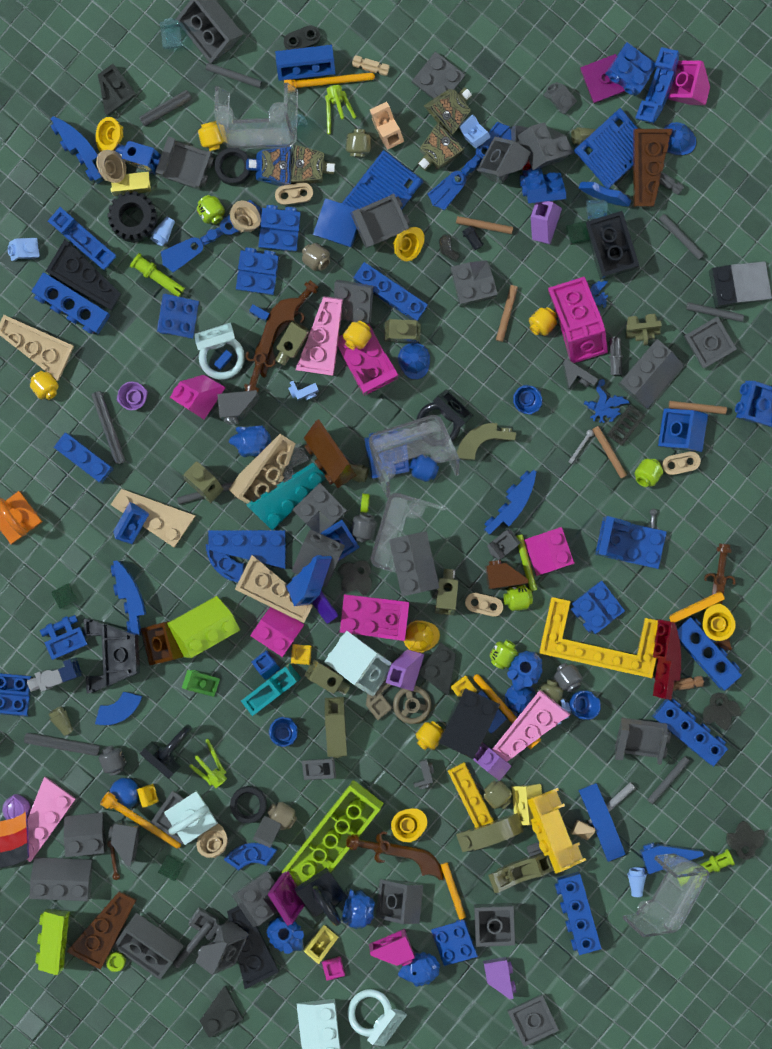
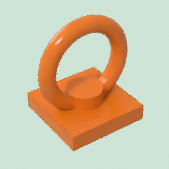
(17, 517)

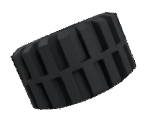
(121, 205)

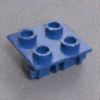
(177, 316)
(454, 942)

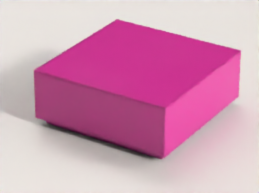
(333, 968)

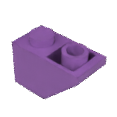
(544, 221)
(405, 670)
(491, 762)
(498, 976)

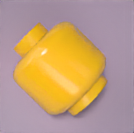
(210, 136)
(543, 321)
(357, 335)
(44, 385)
(429, 735)

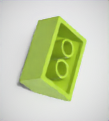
(203, 627)
(52, 941)

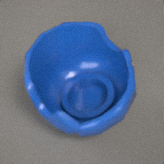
(527, 399)
(585, 705)
(283, 731)
(125, 791)

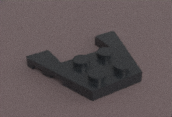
(119, 654)

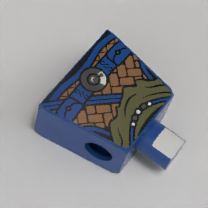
(139, 156)
(272, 166)

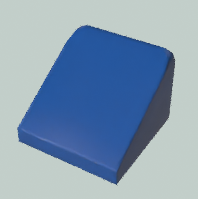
(265, 665)

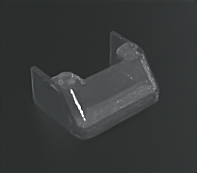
(270, 132)
(411, 441)
(392, 524)
(672, 899)

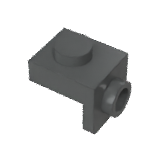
(560, 97)
(503, 544)
(427, 770)
(200, 918)

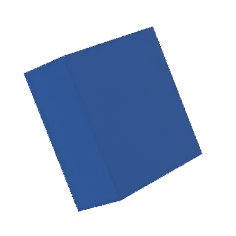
(258, 312)
(223, 360)

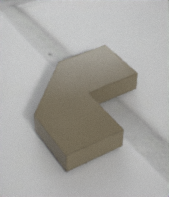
(378, 704)

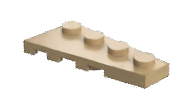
(38, 346)
(162, 521)
(265, 586)

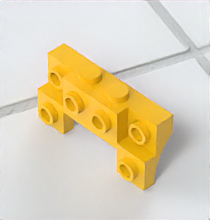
(552, 832)

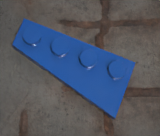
(265, 545)

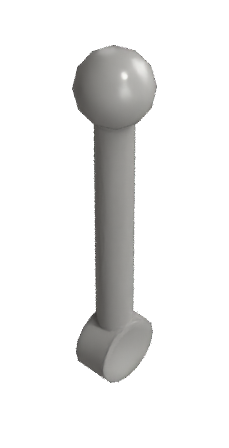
(590, 433)

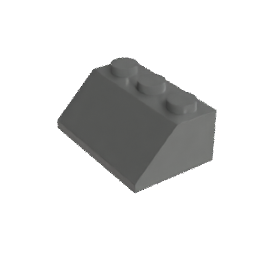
(209, 28)
(651, 374)
(236, 405)
(414, 563)
(61, 879)
(148, 946)

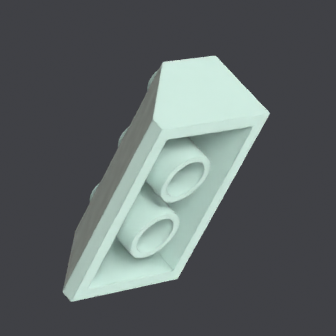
(318, 1024)

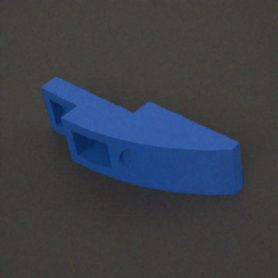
(75, 142)
(518, 498)
(127, 588)

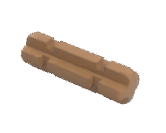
(688, 683)

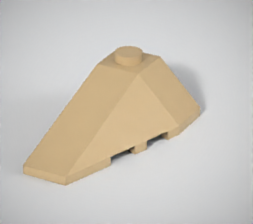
(264, 471)

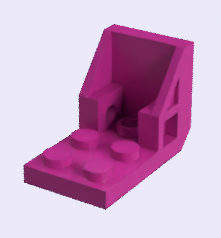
(579, 320)
(369, 365)
(374, 617)

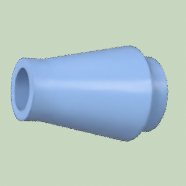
(162, 232)
(637, 881)

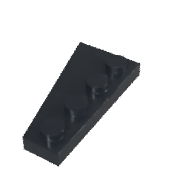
(79, 274)
(255, 958)

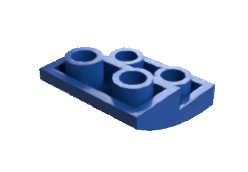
(336, 223)
(14, 695)

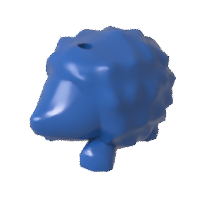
(250, 440)
(525, 670)
(358, 910)
(285, 937)
(421, 970)

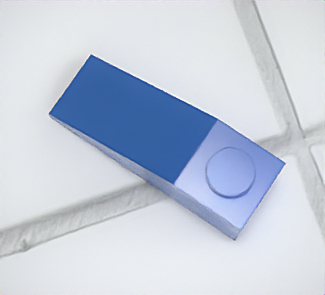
(651, 850)

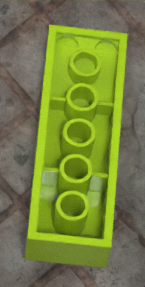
(328, 840)

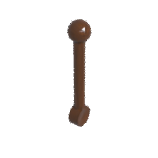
(116, 876)

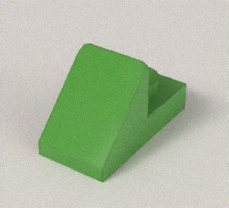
(200, 683)

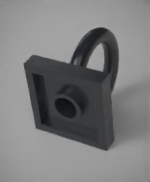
(451, 409)
(162, 757)
(321, 894)

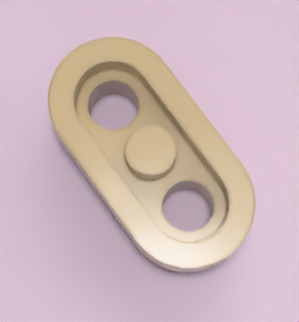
(293, 192)
(680, 463)
(484, 604)

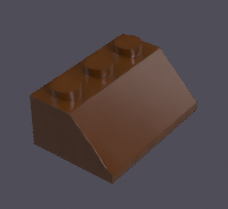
(328, 455)

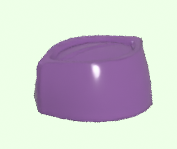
(132, 395)
(15, 806)

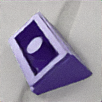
(325, 608)

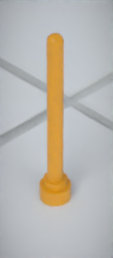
(330, 80)
(494, 697)
(110, 801)

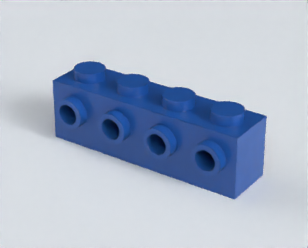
(689, 732)
(578, 912)

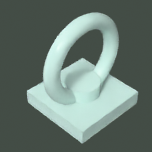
(214, 339)
(190, 818)
(385, 1024)

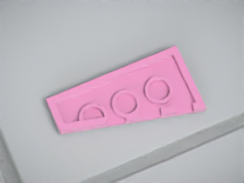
(322, 342)
(531, 724)
(46, 813)

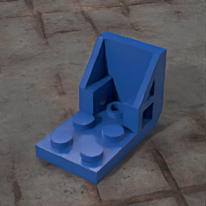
(630, 542)

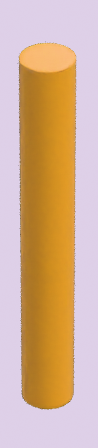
(453, 890)

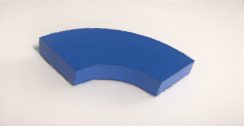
(602, 193)
(225, 565)
(119, 710)
(250, 853)

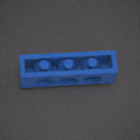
(47, 284)
(391, 292)
(731, 670)

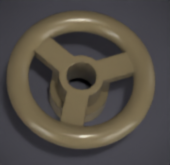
(402, 715)

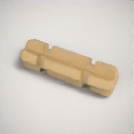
(370, 65)

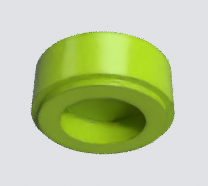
(365, 503)
(115, 961)

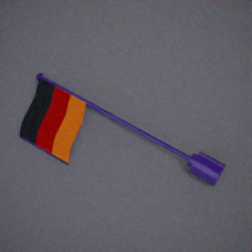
(14, 840)

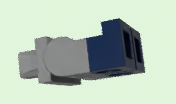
(46, 679)

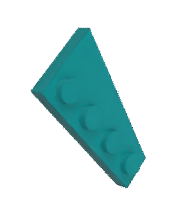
(281, 501)

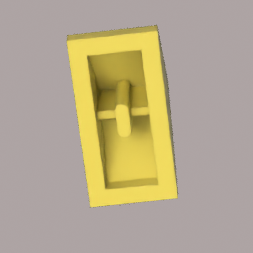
(320, 944)

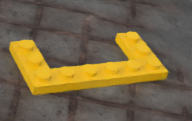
(555, 646)

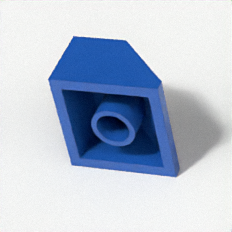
(683, 429)

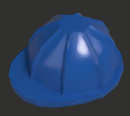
(681, 140)
(414, 360)
(518, 700)

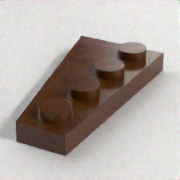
(648, 159)
(101, 934)

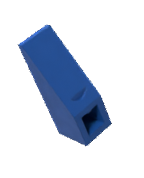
(309, 582)

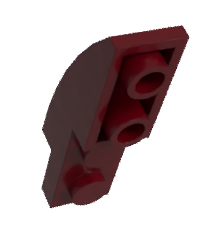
(668, 652)

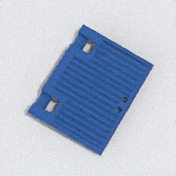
(611, 149)
(382, 180)

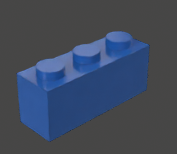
(305, 62)
(83, 457)

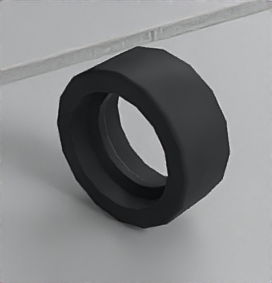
(218, 166)
(253, 818)

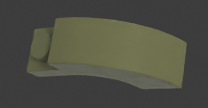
(480, 434)
(490, 833)
(520, 871)

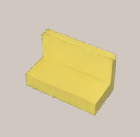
(132, 182)
(520, 796)

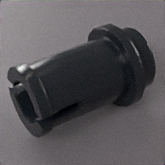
(473, 237)

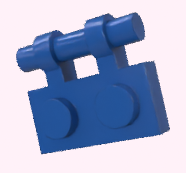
(66, 642)

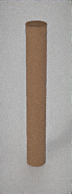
(484, 225)
(506, 313)
(697, 407)
(609, 451)

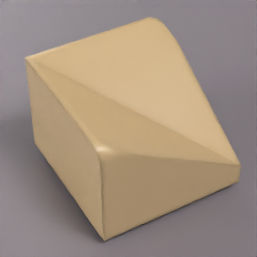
(582, 830)

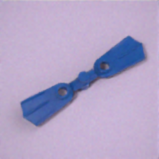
(447, 189)
(180, 254)

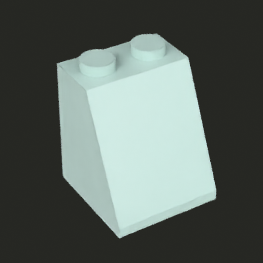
(359, 663)

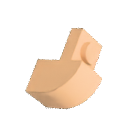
(386, 125)

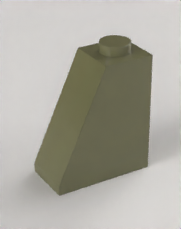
(335, 727)

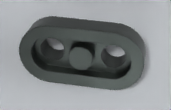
(302, 39)

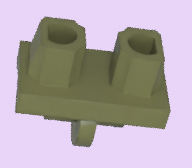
(643, 331)

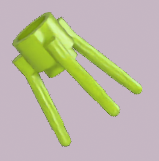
(336, 96)
(214, 777)

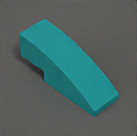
(271, 689)

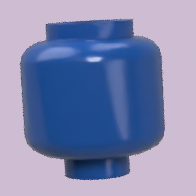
(424, 468)

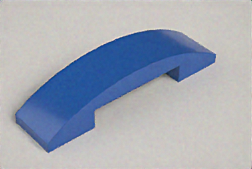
(660, 86)
(82, 238)
(602, 822)

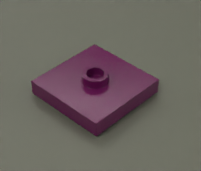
(597, 82)
(285, 898)

